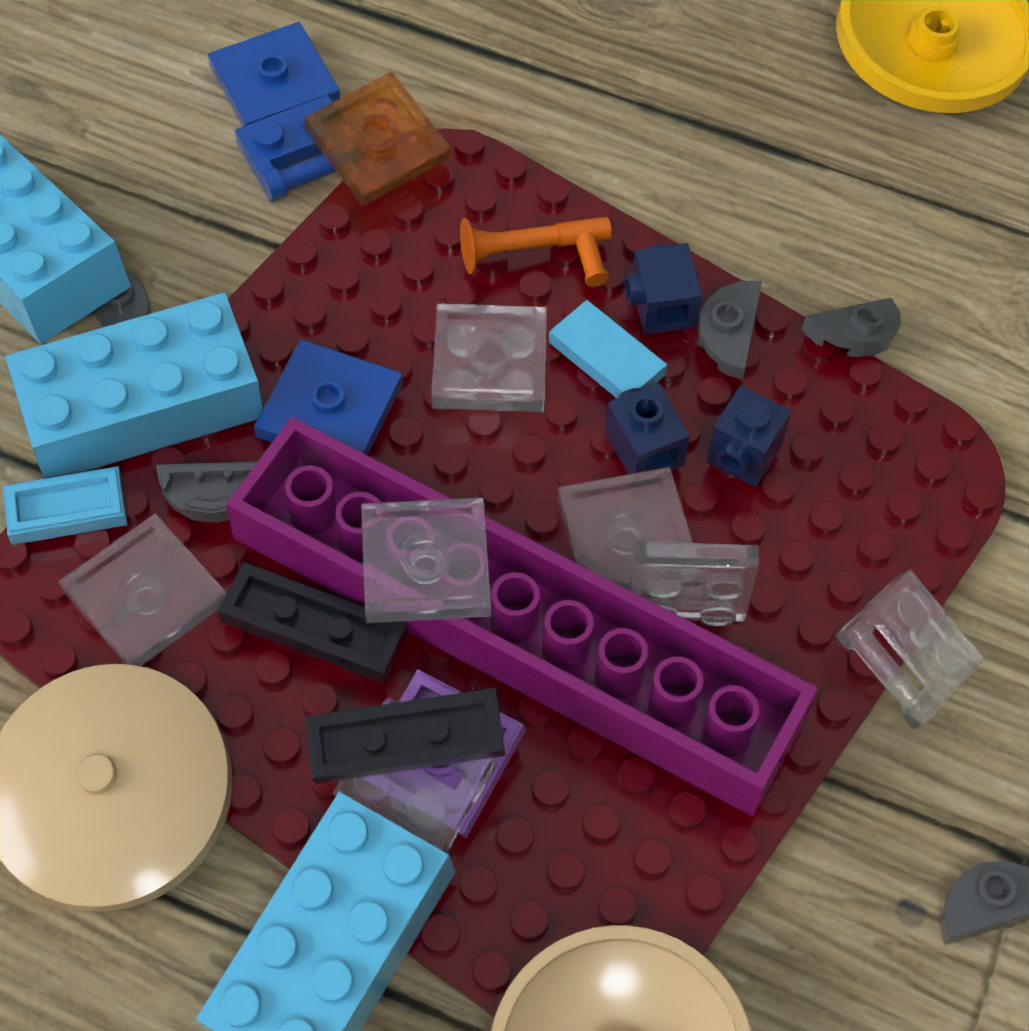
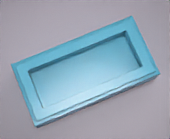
(606, 351)
(64, 505)

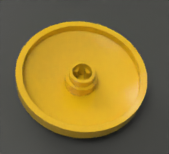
(937, 51)

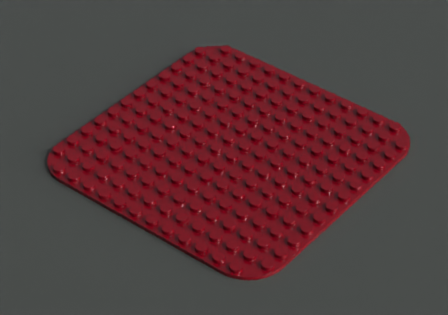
(577, 827)

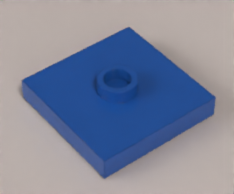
(272, 73)
(332, 395)

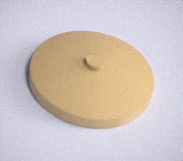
(111, 787)
(620, 983)

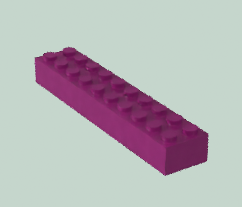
(552, 625)

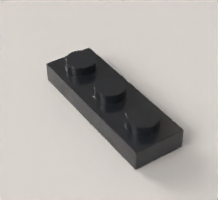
(312, 622)
(405, 736)

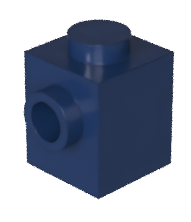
(664, 288)
(646, 430)
(748, 436)

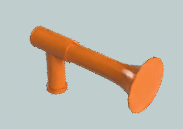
(583, 233)

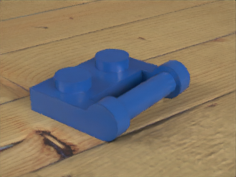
(280, 143)

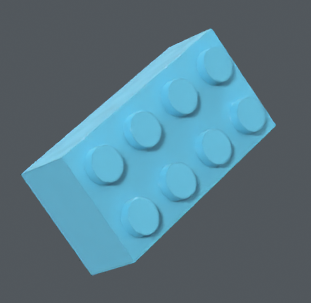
(51, 253)
(135, 386)
(332, 928)

